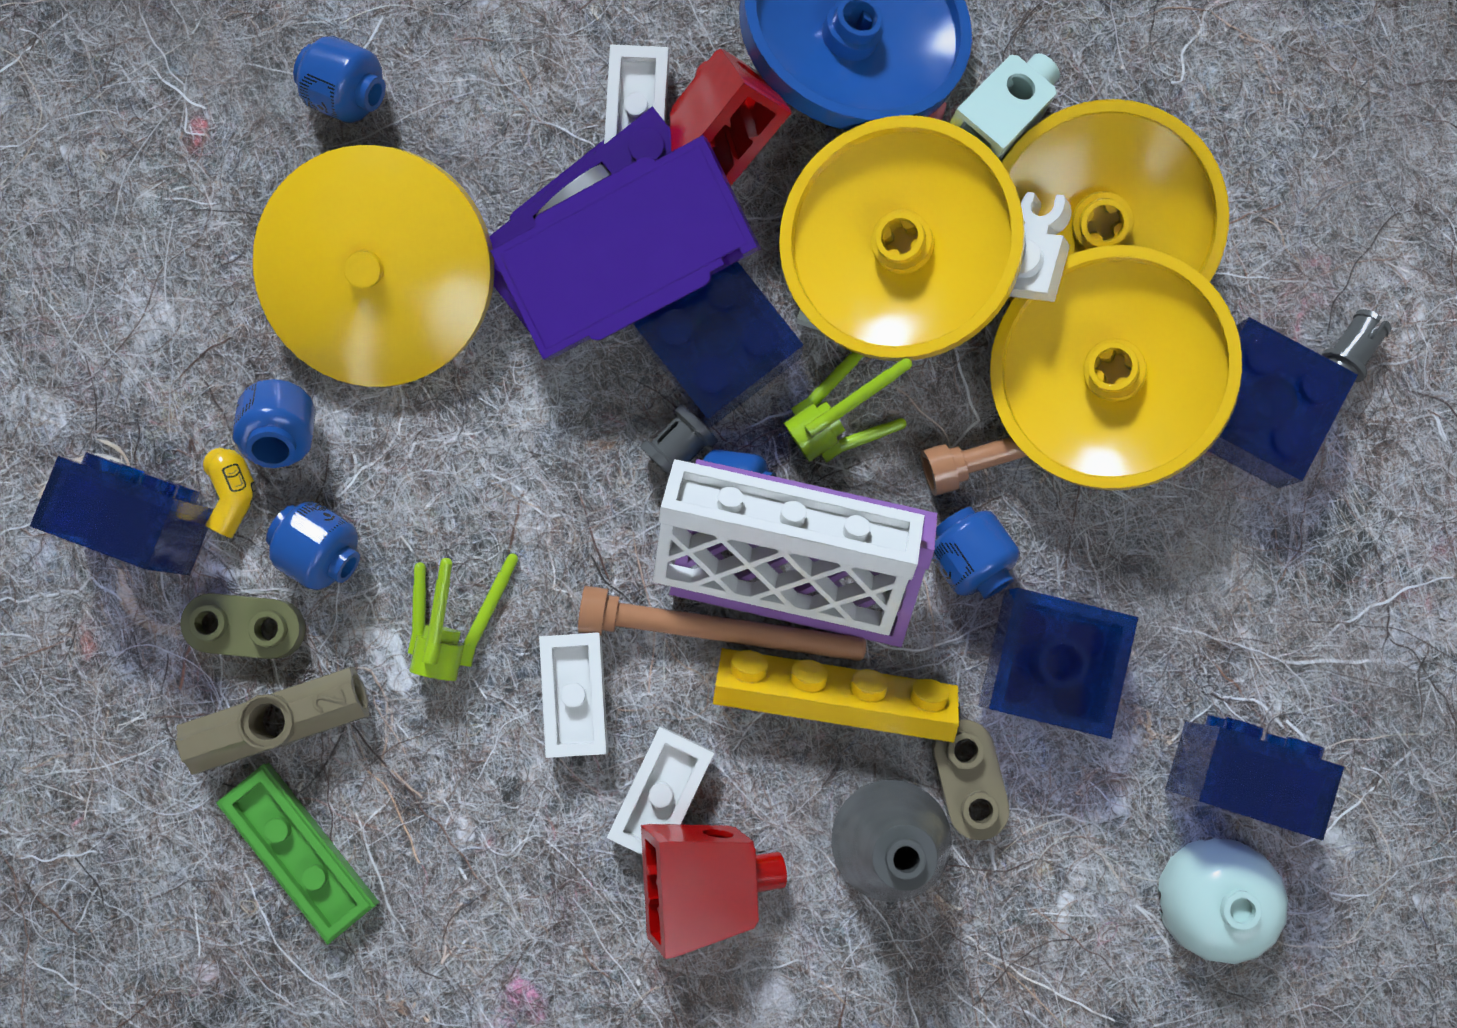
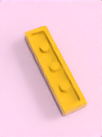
(837, 695)

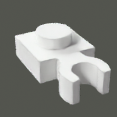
(1043, 249)

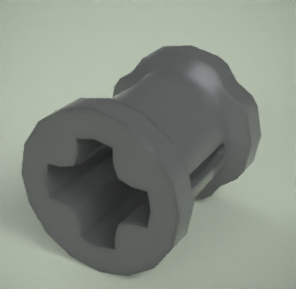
(679, 440)

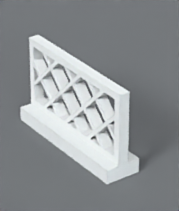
(789, 525)

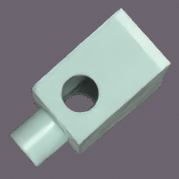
(1009, 102)

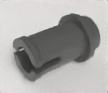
(1359, 342)

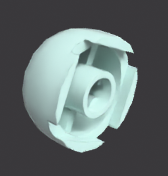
(1222, 900)

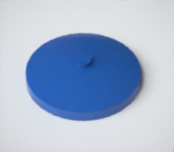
(858, 56)

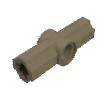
(241, 732)

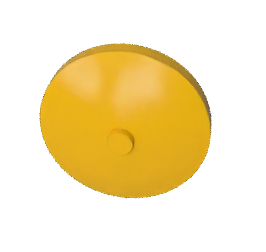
(1128, 179)
(902, 238)
(373, 265)
(1120, 371)

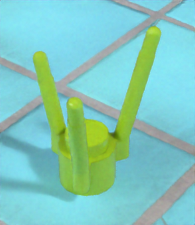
(817, 428)
(437, 648)

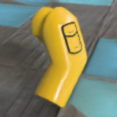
(234, 487)

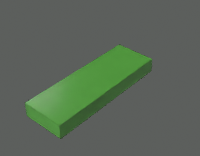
(297, 852)

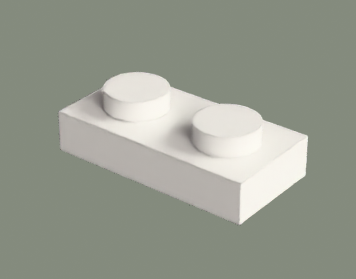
(635, 84)
(573, 695)
(661, 787)

